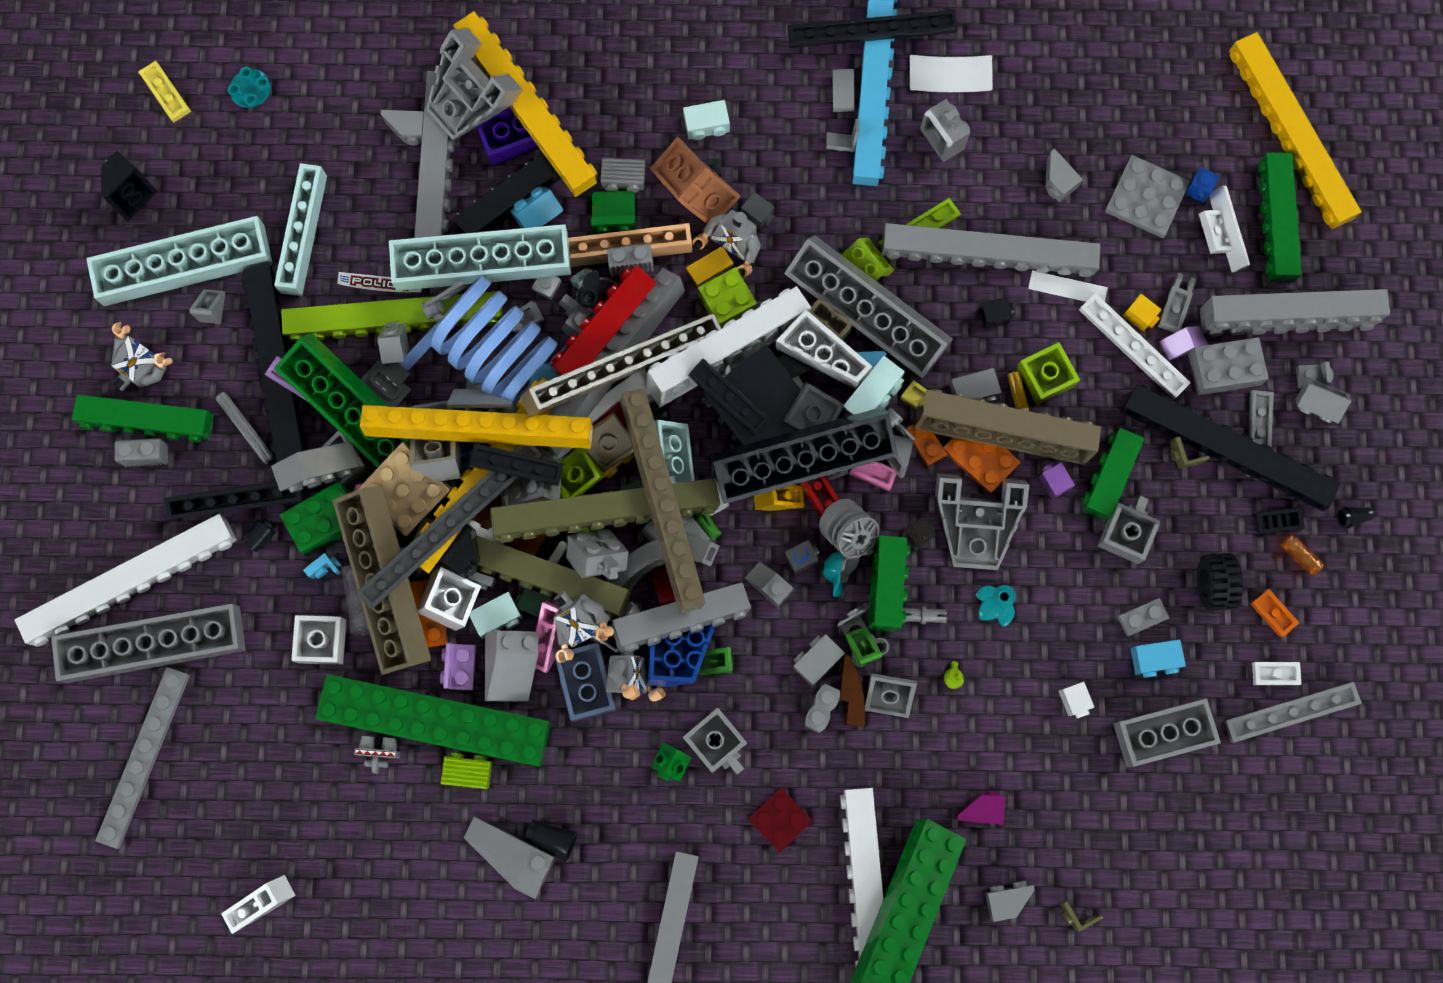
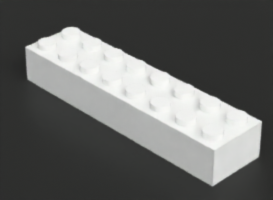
(722, 347)

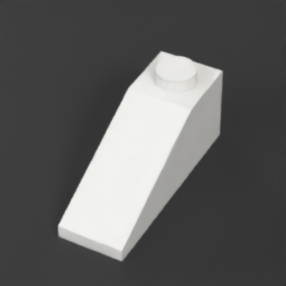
(258, 903)

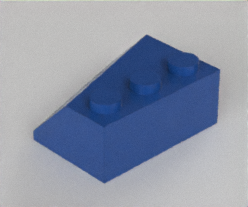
(678, 659)

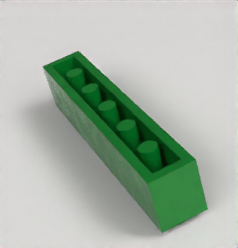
(1280, 217)
(143, 418)

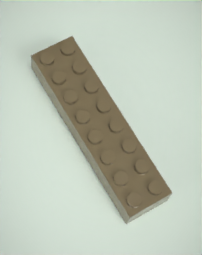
(1007, 427)
(370, 547)

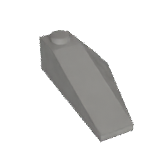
(513, 858)

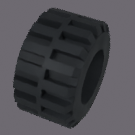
(1220, 581)

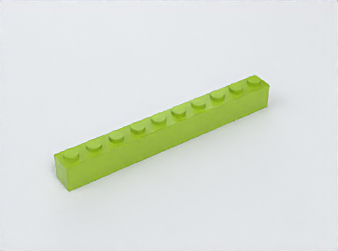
(369, 317)

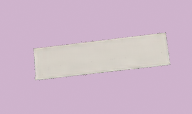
(1065, 287)

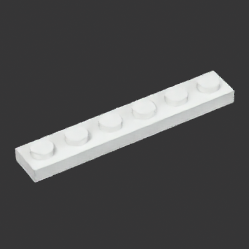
(1134, 346)

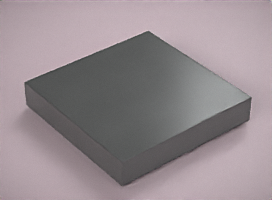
(812, 408)

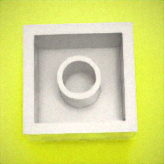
(448, 599)
(319, 640)

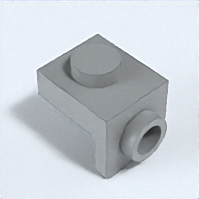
(531, 313)

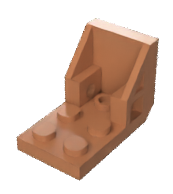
(693, 182)

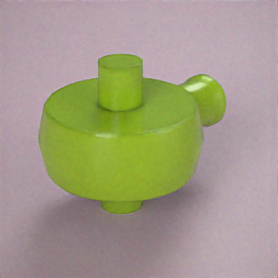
(953, 677)

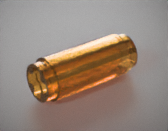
(1302, 555)

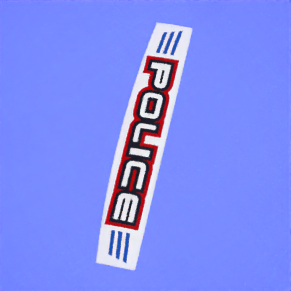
(369, 282)

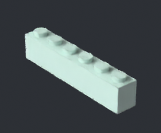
(300, 230)

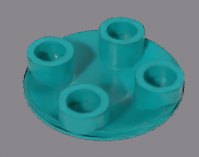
(249, 88)

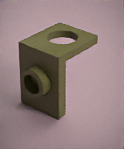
(1178, 455)
(1071, 919)

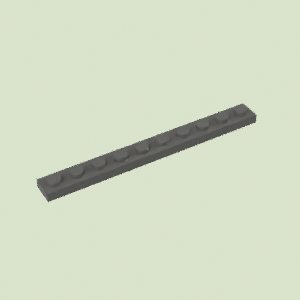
(438, 533)

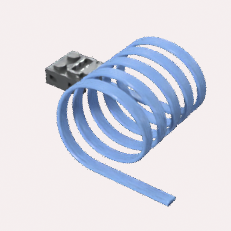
(390, 381)

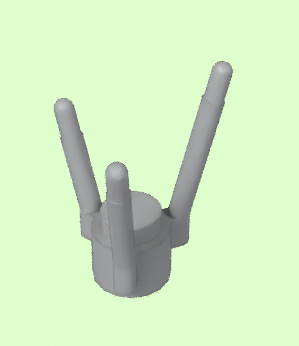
(434, 306)

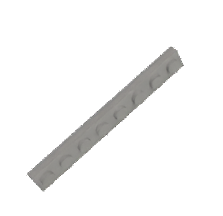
(142, 758)

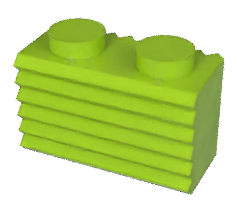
(466, 772)

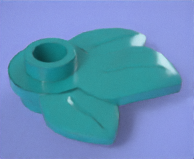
(994, 606)

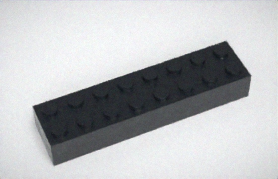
(804, 455)

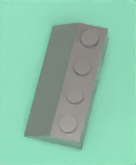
(435, 457)

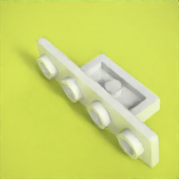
(1223, 230)

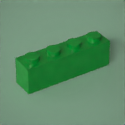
(1113, 474)

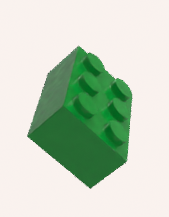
(315, 521)

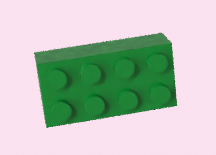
(887, 584)

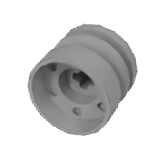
(849, 528)

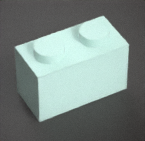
(706, 120)
(496, 615)

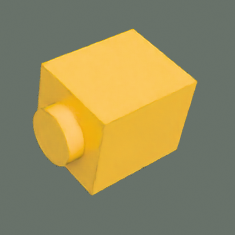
(1143, 313)

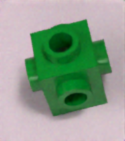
(670, 763)

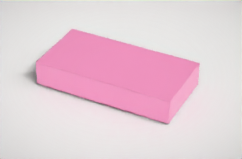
(875, 474)

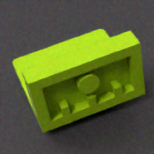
(868, 258)

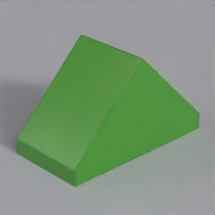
(863, 646)
(716, 662)

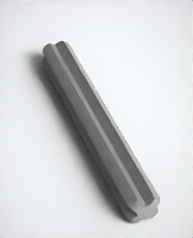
(245, 428)

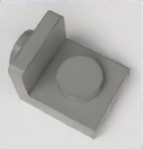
(1320, 373)

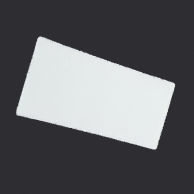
(951, 73)

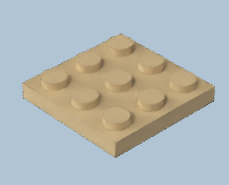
(407, 492)

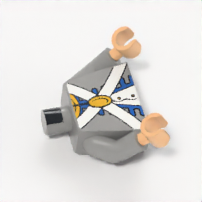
(735, 235)
(135, 361)
(578, 621)
(629, 677)

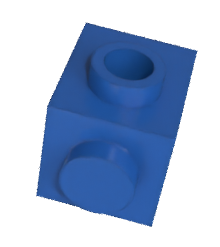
(1202, 184)

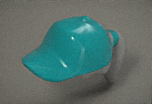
(838, 568)

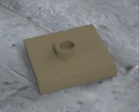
(610, 442)

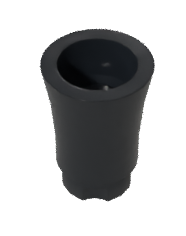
(551, 839)

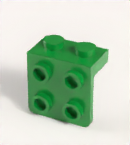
(613, 211)

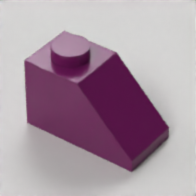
(984, 809)

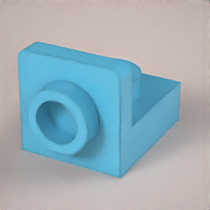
(319, 567)

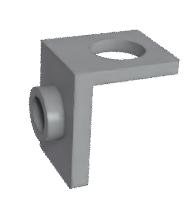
(843, 142)

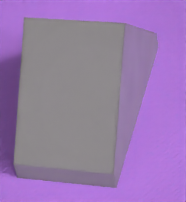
(208, 306)
(900, 462)

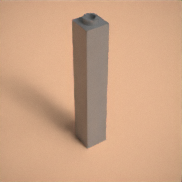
(673, 918)

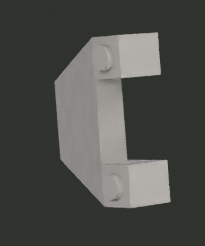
(462, 92)
(979, 528)

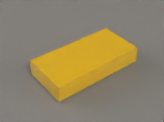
(709, 266)

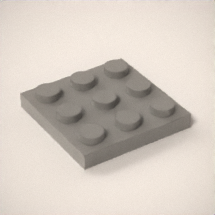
(1147, 196)

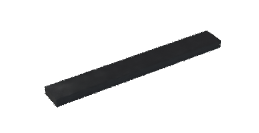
(872, 29)

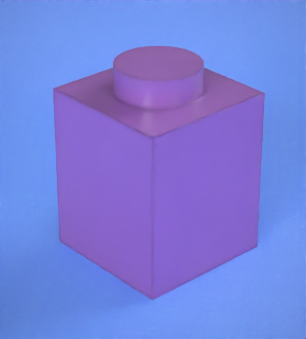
(1056, 480)

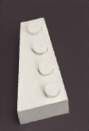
(823, 350)

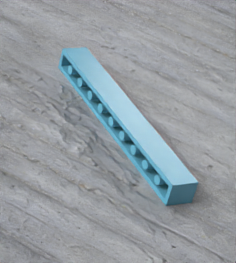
(873, 100)

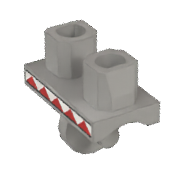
(366, 748)

